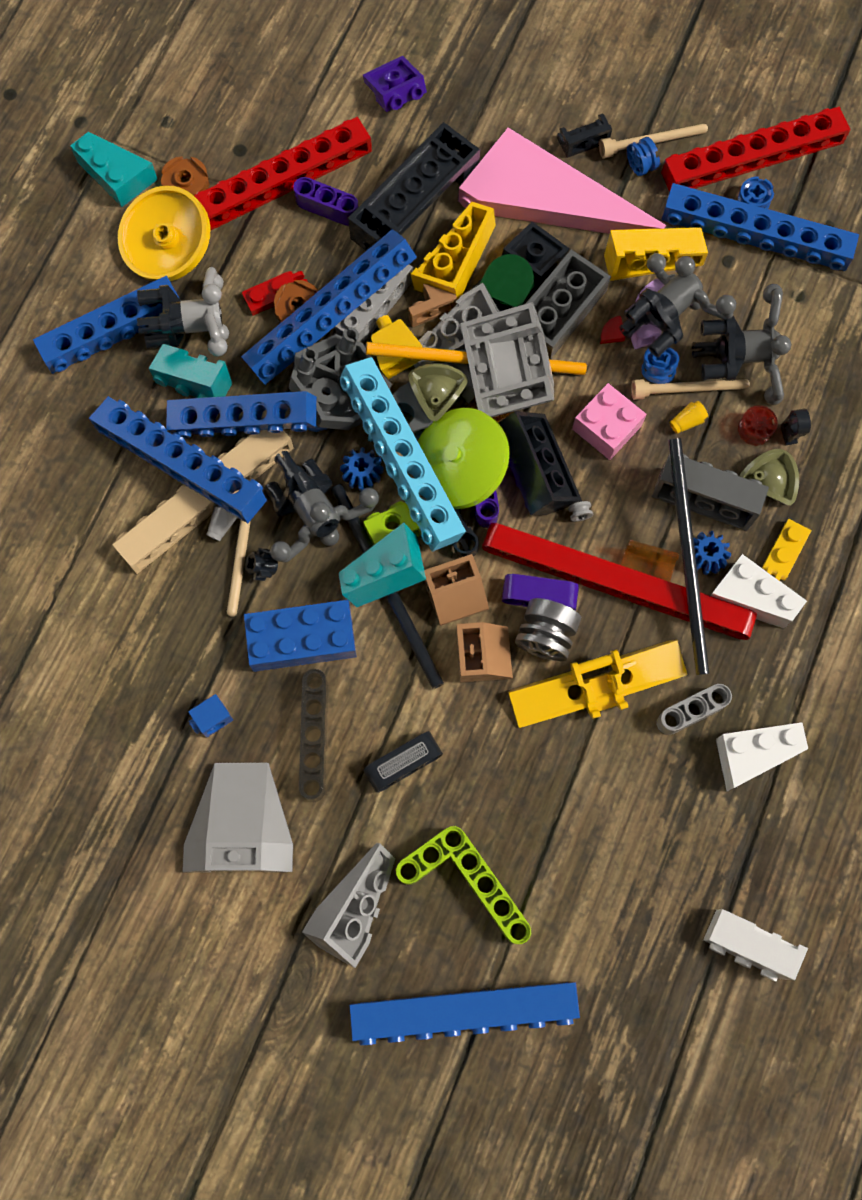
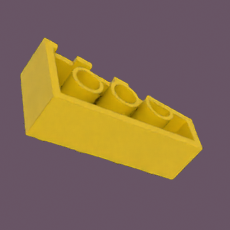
(629, 249)
(458, 252)

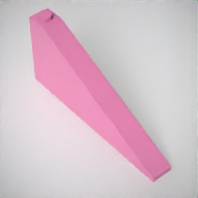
(538, 187)

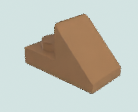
(436, 304)

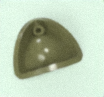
(437, 387)
(778, 472)

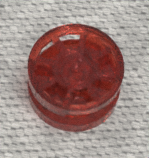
(757, 426)

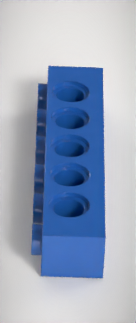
(95, 324)
(182, 413)

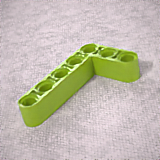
(471, 876)

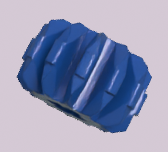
(352, 467)
(716, 547)

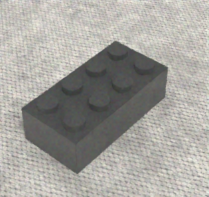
(568, 298)
(715, 493)

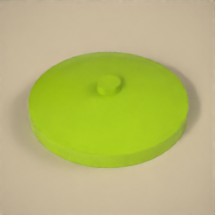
(466, 455)

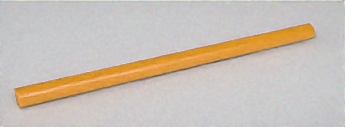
(455, 356)

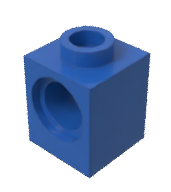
(209, 716)

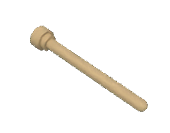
(609, 146)
(642, 389)
(238, 568)

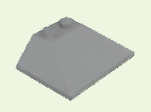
(508, 360)

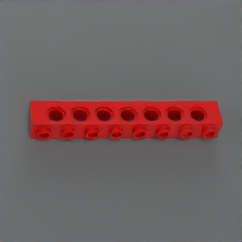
(756, 149)
(276, 184)

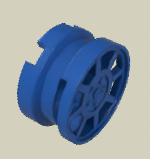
(643, 156)
(756, 192)
(661, 367)

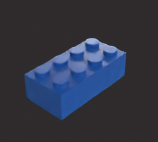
(300, 635)

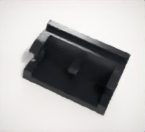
(584, 137)

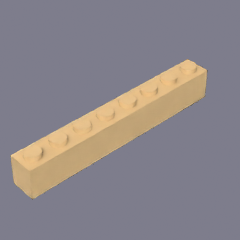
(188, 508)

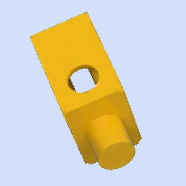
(397, 334)

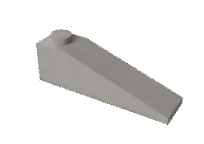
(448, 332)
(346, 914)

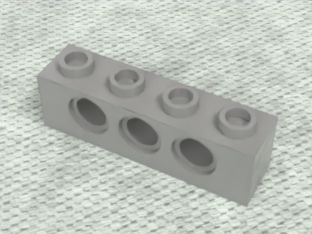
(377, 305)

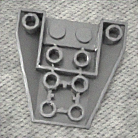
(239, 823)

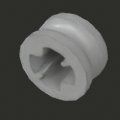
(580, 511)

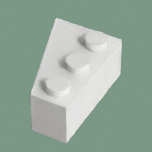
(759, 591)
(758, 750)
(754, 946)

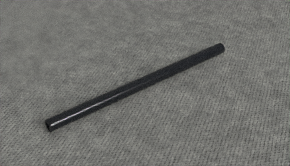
(688, 556)
(393, 599)

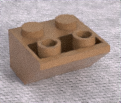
(456, 590)
(483, 652)

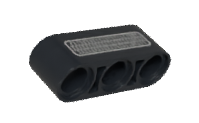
(402, 762)

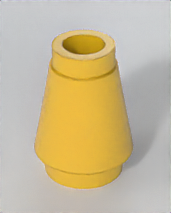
(689, 417)

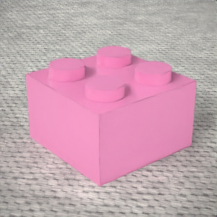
(609, 421)

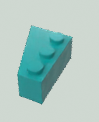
(114, 168)
(190, 374)
(384, 568)

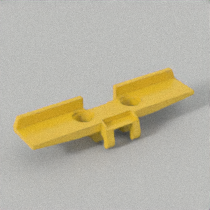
(550, 696)

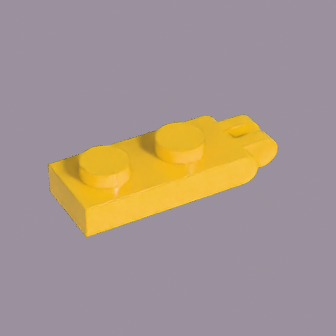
(786, 549)

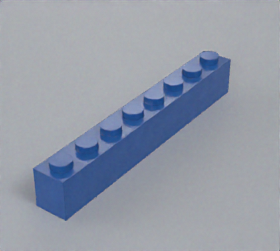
(464, 1011)

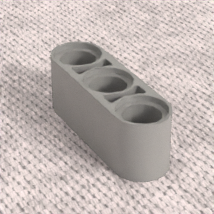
(702, 700)

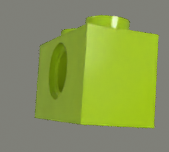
(376, 523)

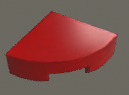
(611, 332)

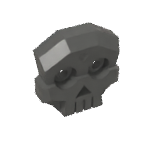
(319, 371)

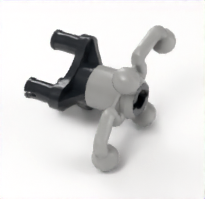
(185, 316)

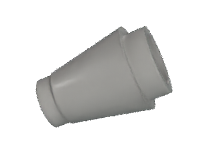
(220, 523)

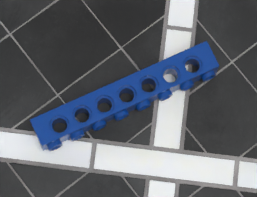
(768, 221)
(329, 306)
(162, 450)

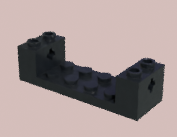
(414, 186)

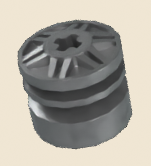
(548, 629)

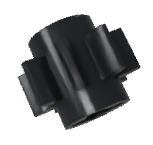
(261, 564)

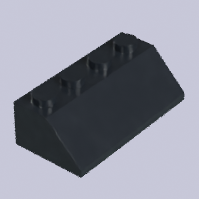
(538, 464)

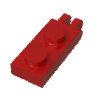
(262, 295)

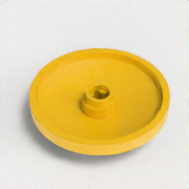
(164, 233)

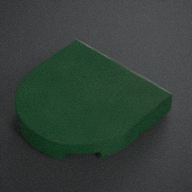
(509, 280)

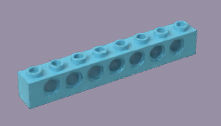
(402, 440)

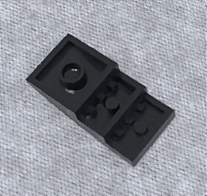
(539, 250)

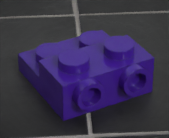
(395, 83)

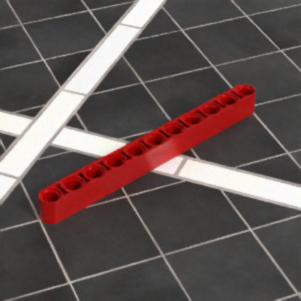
(615, 580)

